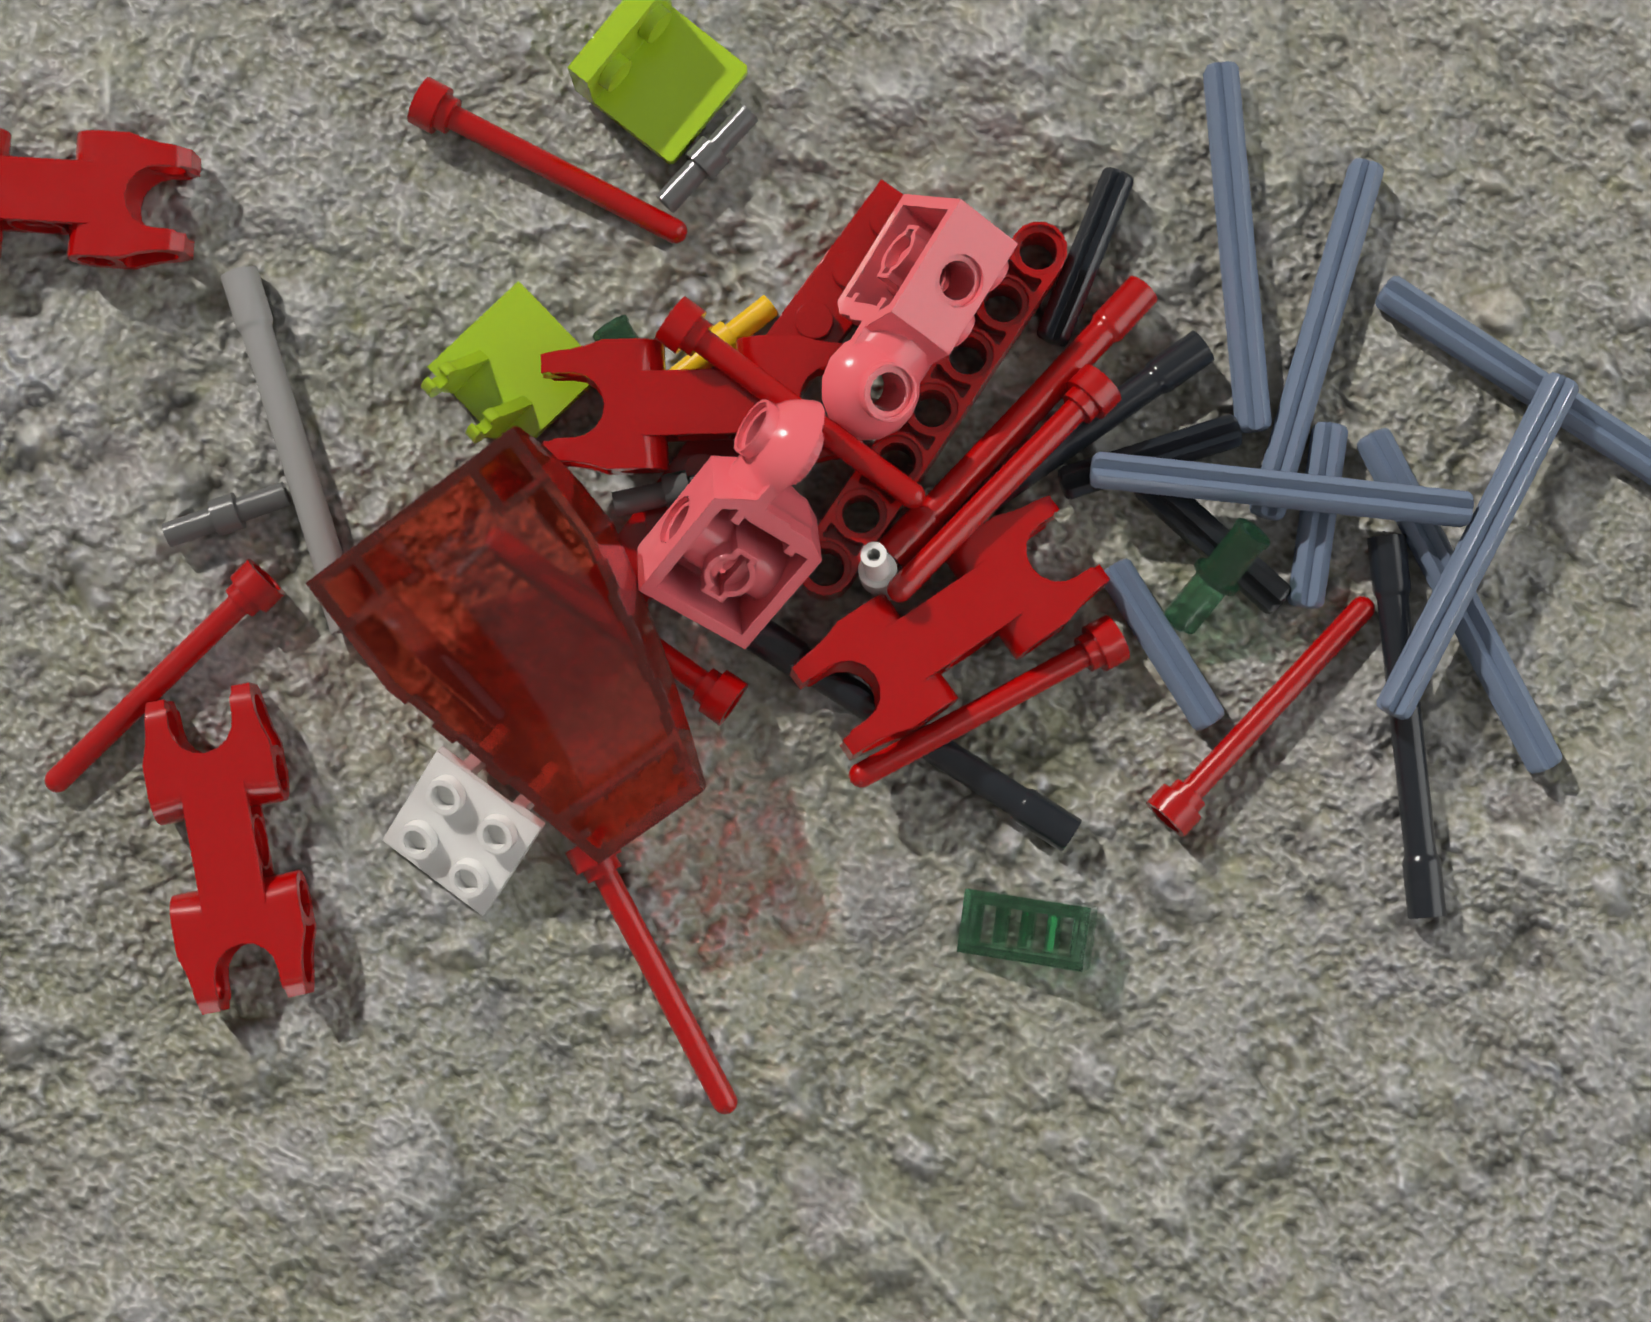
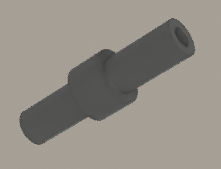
(707, 158)
(651, 495)
(226, 514)

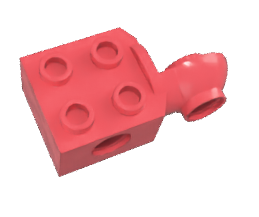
(911, 308)
(740, 529)

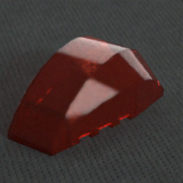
(524, 641)

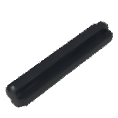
(1085, 257)
(1184, 444)
(1204, 534)

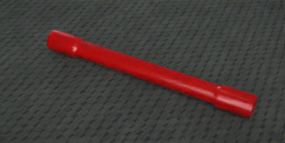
(1107, 327)

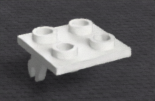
(463, 830)

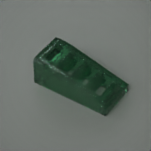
(1082, 936)

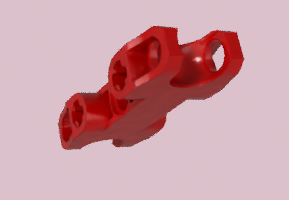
(97, 198)
(658, 406)
(908, 654)
(229, 846)

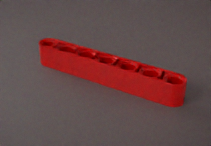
(955, 390)

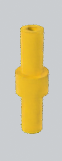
(742, 325)

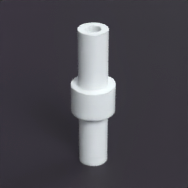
(876, 568)

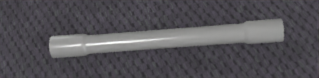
(255, 324)

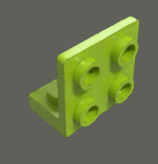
(656, 75)

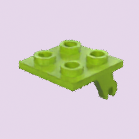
(498, 368)

